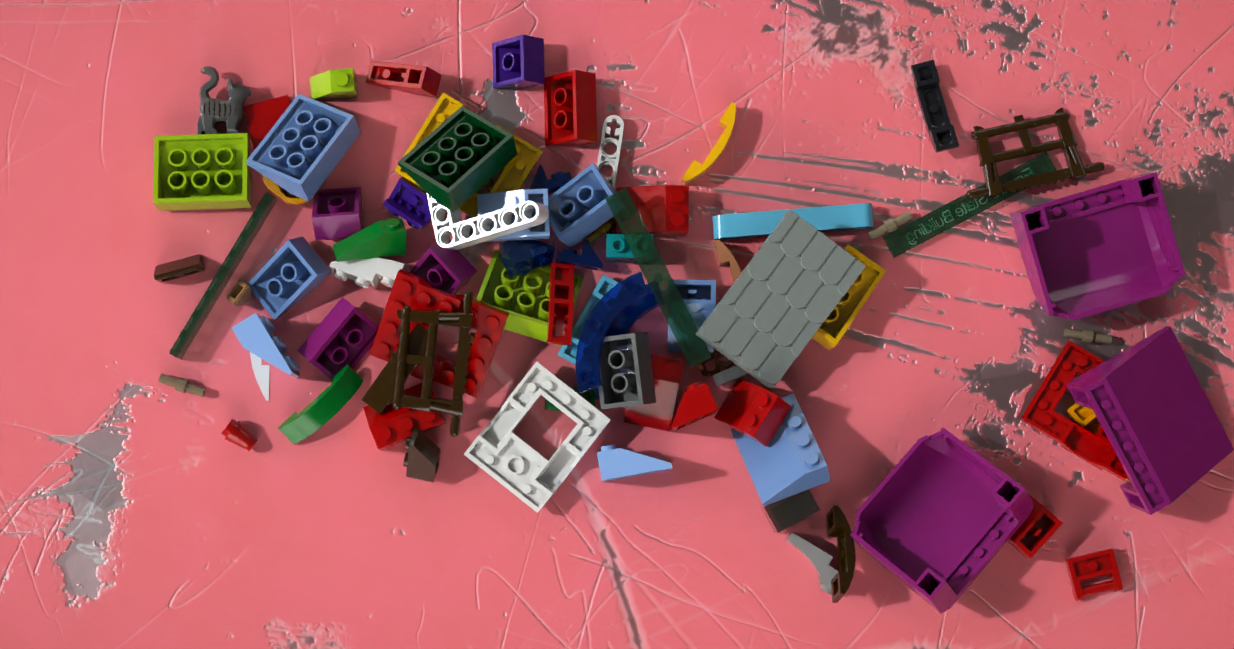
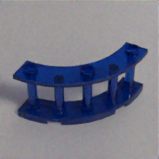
(610, 317)

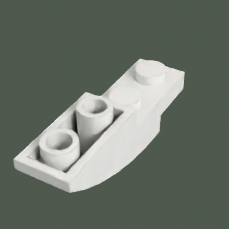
(368, 271)

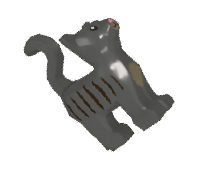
(221, 111)

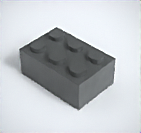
(626, 371)

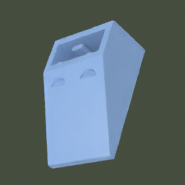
(495, 201)
(257, 337)

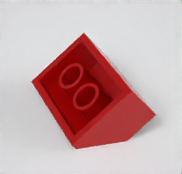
(570, 109)
(695, 405)
(396, 425)

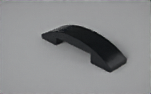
(933, 106)

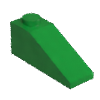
(377, 240)

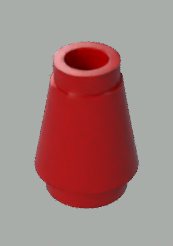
(239, 435)

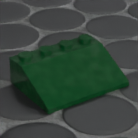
(459, 157)

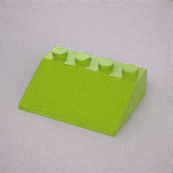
(202, 172)
(522, 297)

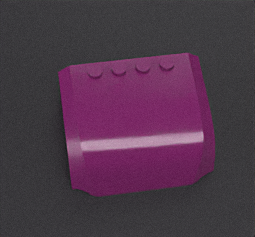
(1099, 248)
(940, 518)

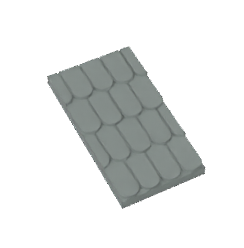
(780, 299)

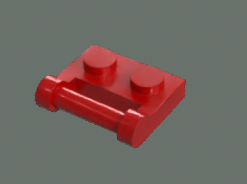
(1092, 566)

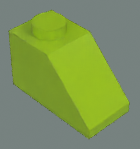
(334, 84)

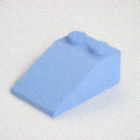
(624, 463)

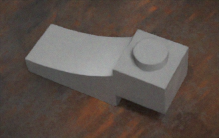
(818, 558)

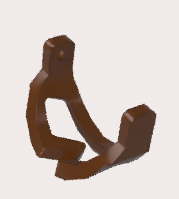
(702, 368)

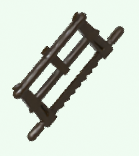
(1066, 142)
(433, 318)

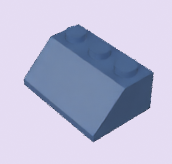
(580, 206)

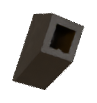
(422, 457)

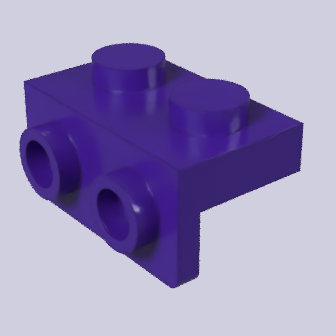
(409, 203)

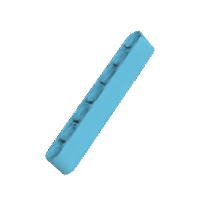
(762, 223)

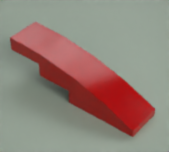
(560, 304)

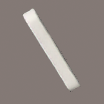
(611, 160)

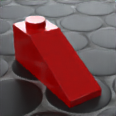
(404, 78)

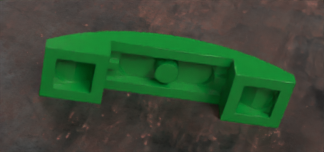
(323, 407)

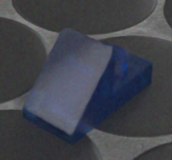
(558, 180)
(587, 259)

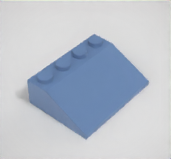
(304, 146)
(788, 462)

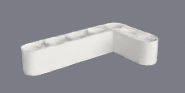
(481, 224)

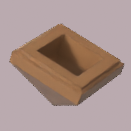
(240, 293)

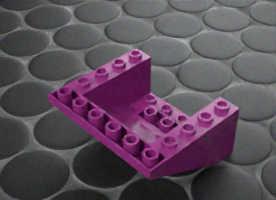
(1154, 419)

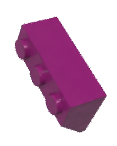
(339, 339)

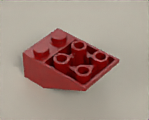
(1035, 530)

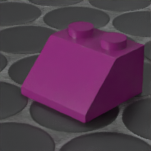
(337, 213)
(444, 269)

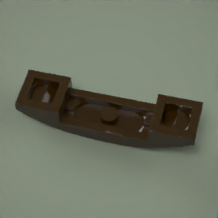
(839, 527)

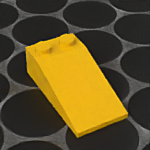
(851, 303)

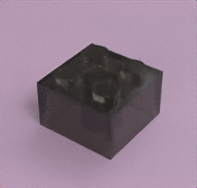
(790, 510)

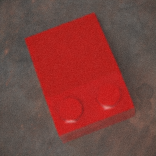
(661, 208)
(666, 384)
(753, 411)

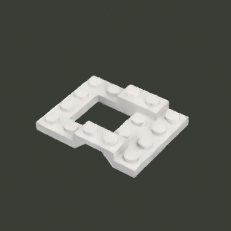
(517, 463)

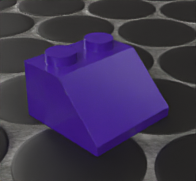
(518, 62)

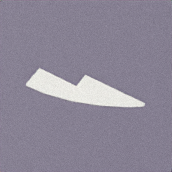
(261, 374)

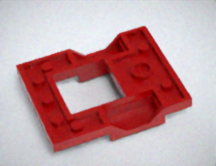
(419, 295)
(1072, 437)

